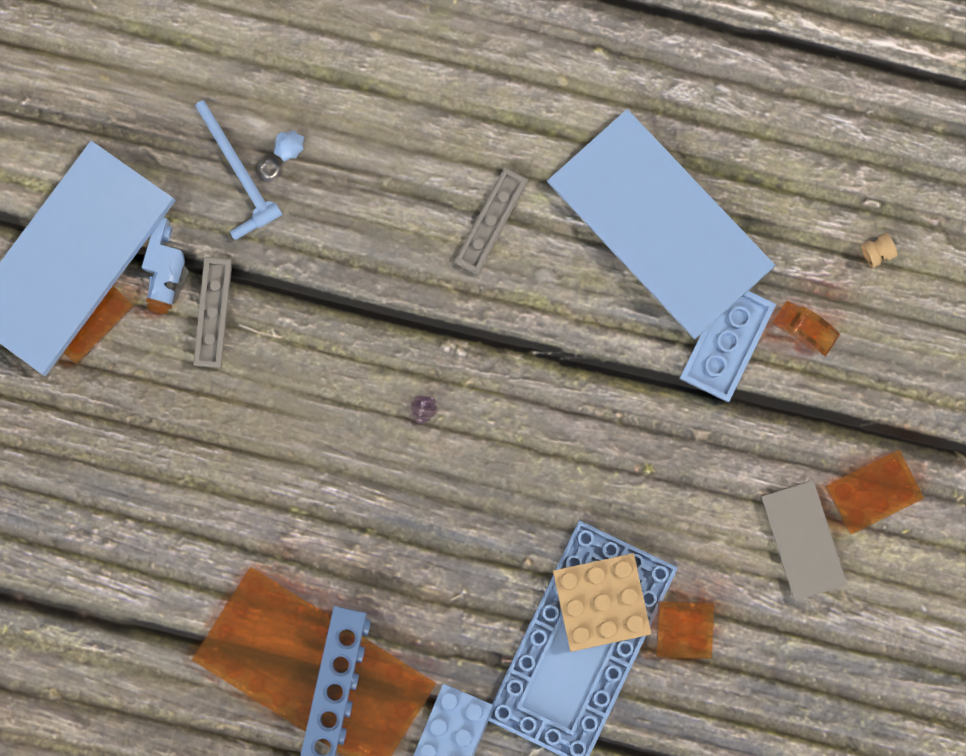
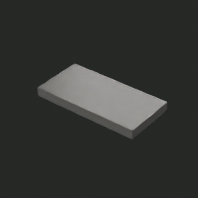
(803, 540)

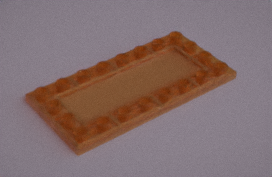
(273, 652)

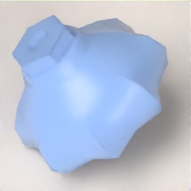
(288, 145)

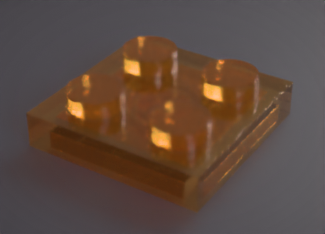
(685, 629)

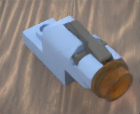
(168, 270)

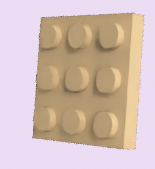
(602, 602)

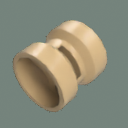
(879, 250)

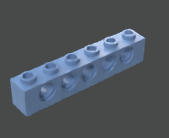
(340, 620)

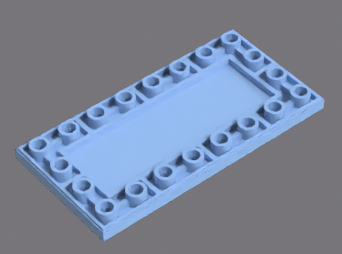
(661, 224)
(74, 254)
(566, 695)

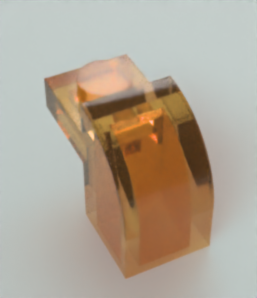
(807, 327)

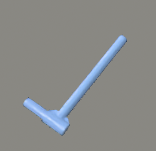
(264, 211)

